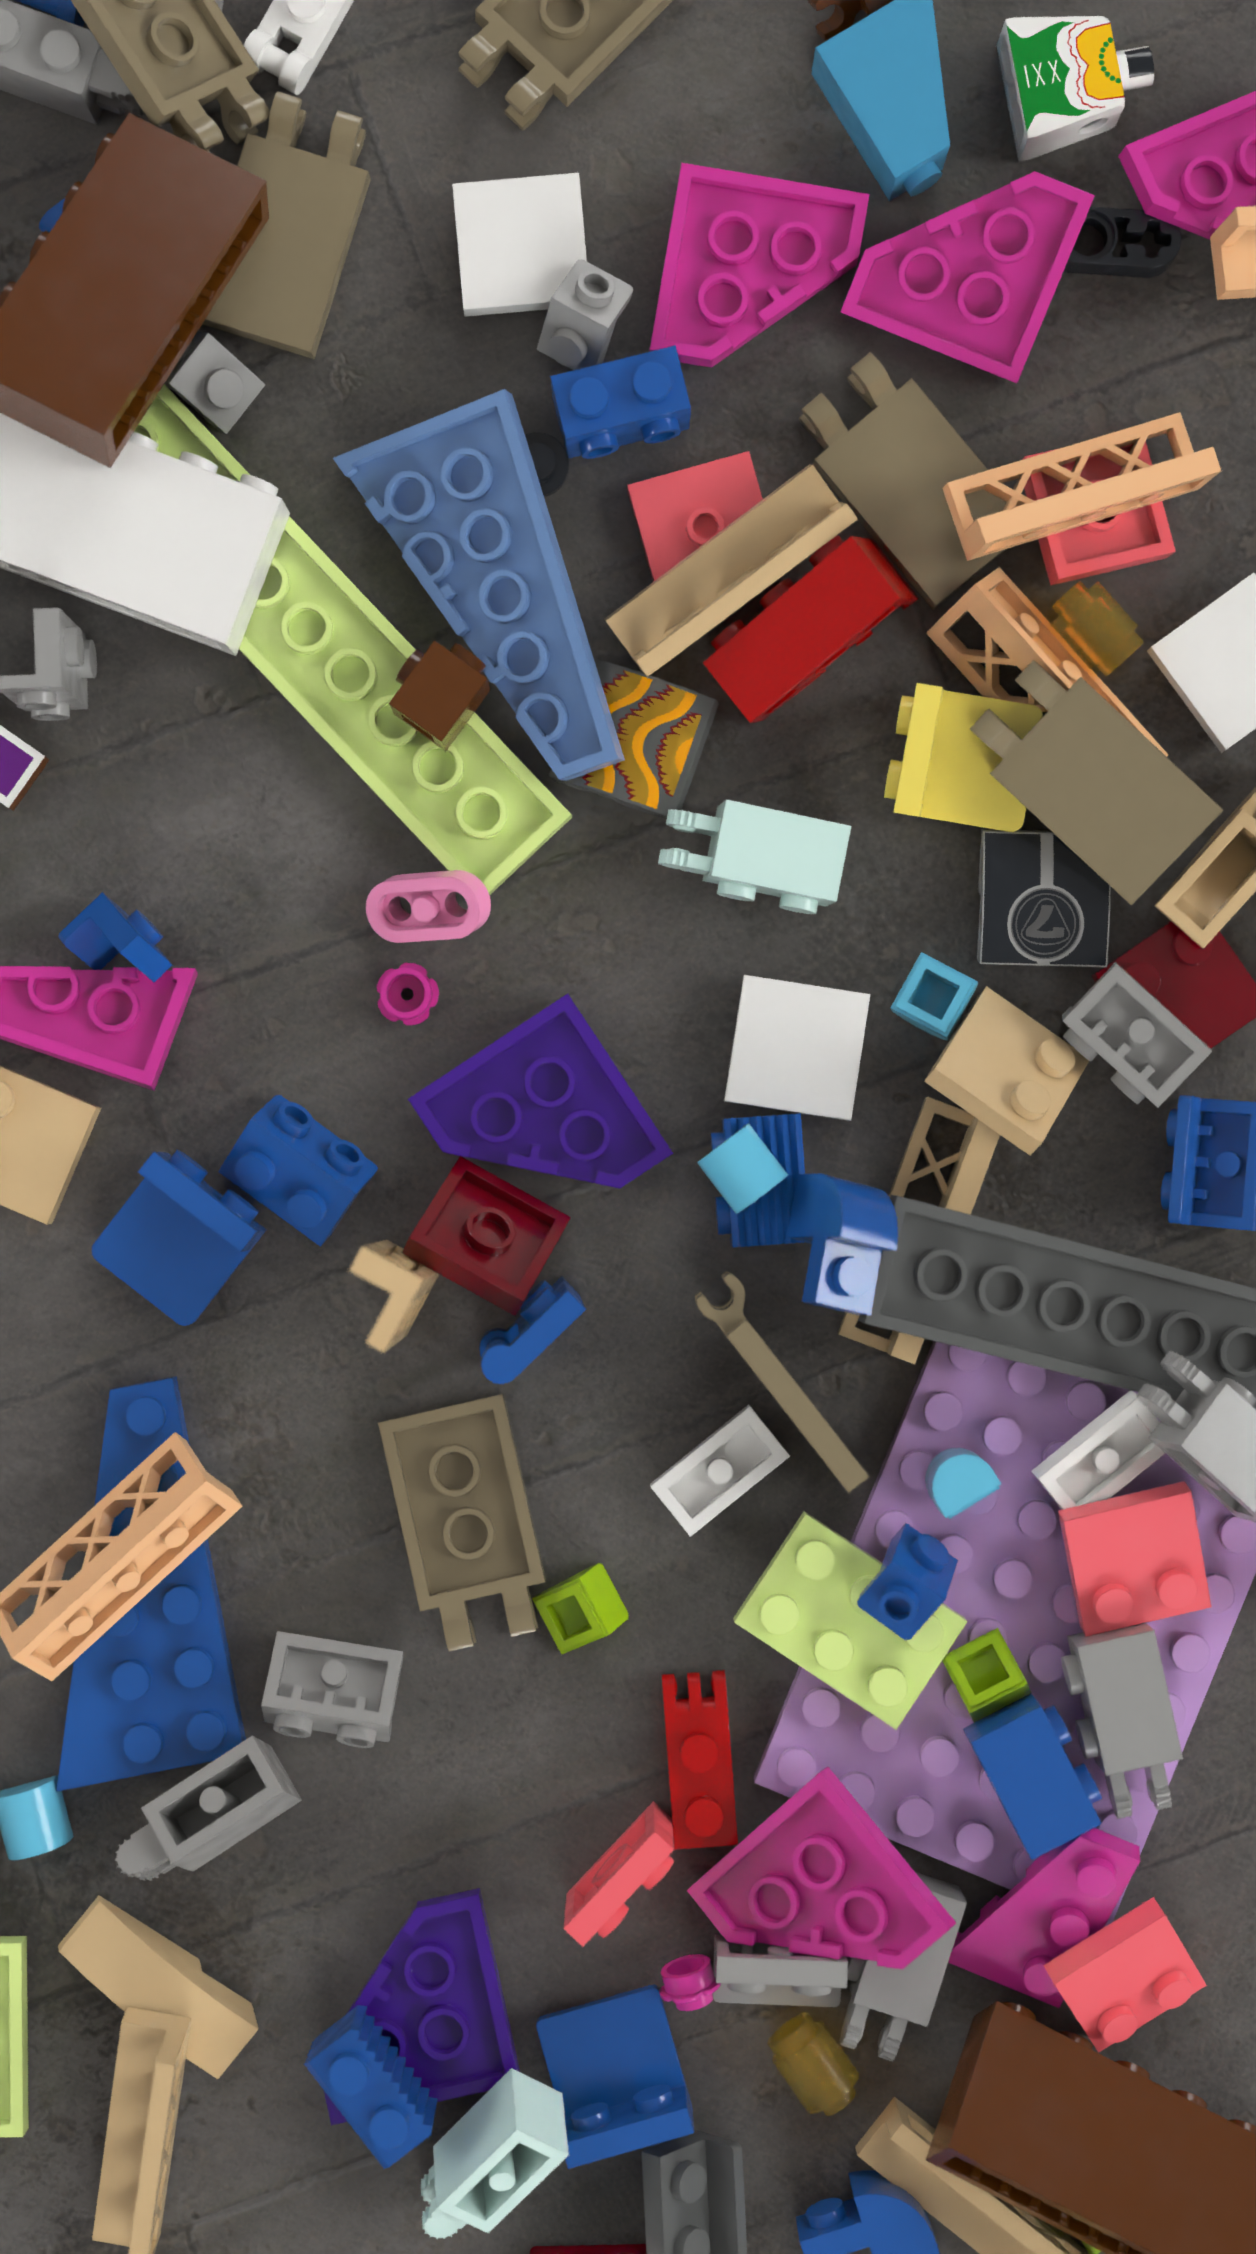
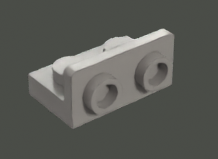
(1134, 1036)
(331, 1689)
(776, 1976)

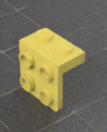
(948, 766)

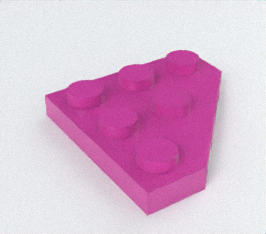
(1197, 167)
(748, 256)
(975, 275)
(822, 1884)

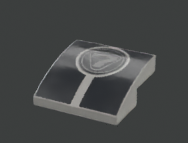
(1039, 903)

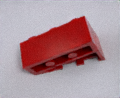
(807, 625)

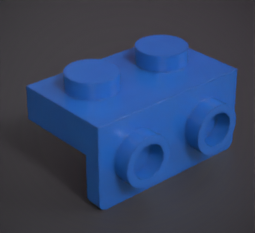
(1212, 1164)
(298, 1168)

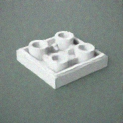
(517, 240)
(1214, 664)
(797, 1047)

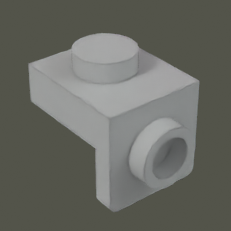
(583, 316)
(214, 382)

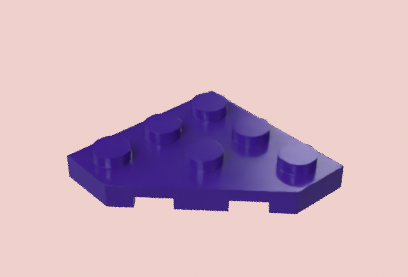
(544, 1105)
(442, 1999)

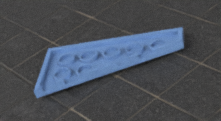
(484, 548)

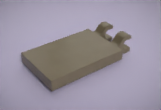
(556, 41)
(177, 61)
(297, 259)
(894, 476)
(1098, 784)
(780, 1383)
(464, 1513)

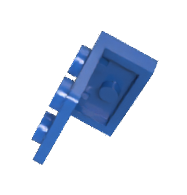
(178, 1237)

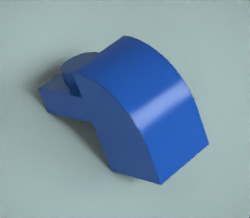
(847, 1233)
(876, 2218)

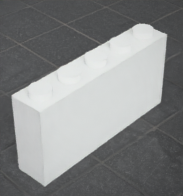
(141, 536)

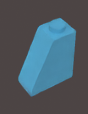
(890, 94)

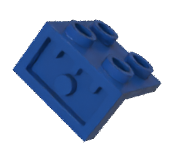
(616, 2075)

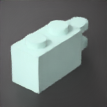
(764, 854)
(494, 2156)

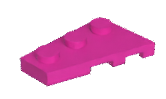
(96, 1017)
(1047, 1913)

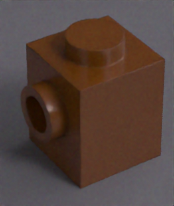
(440, 692)

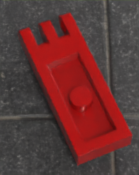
(700, 1763)

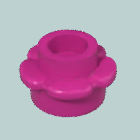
(424, 994)
(689, 1982)

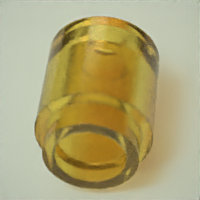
(1096, 627)
(813, 2065)

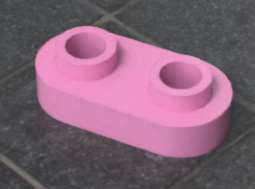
(433, 906)

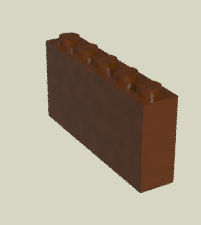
(122, 286)
(1094, 2143)

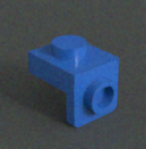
(106, 930)
(909, 1583)

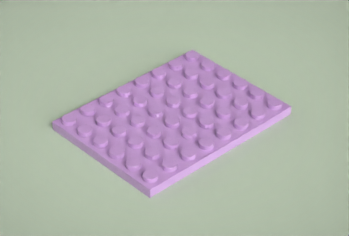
(1011, 1576)

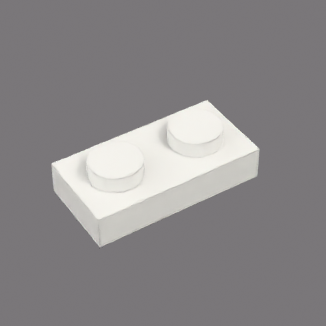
(1102, 1455)
(719, 1470)

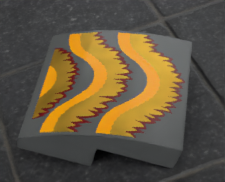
(660, 737)

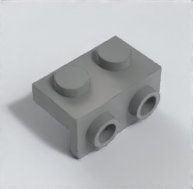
(61, 669)

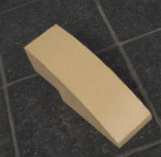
(1216, 879)
(154, 1974)

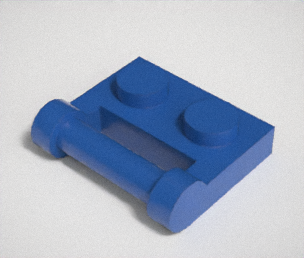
(542, 1319)

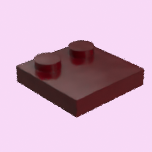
(1198, 985)
(486, 1235)

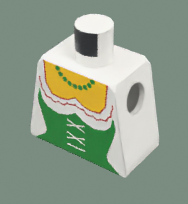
(1065, 79)

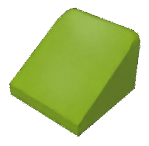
(581, 1608)
(986, 1675)

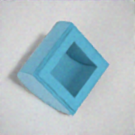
(934, 996)
(742, 1169)
(959, 1480)
(33, 1819)

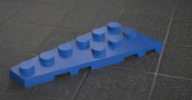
(162, 1677)

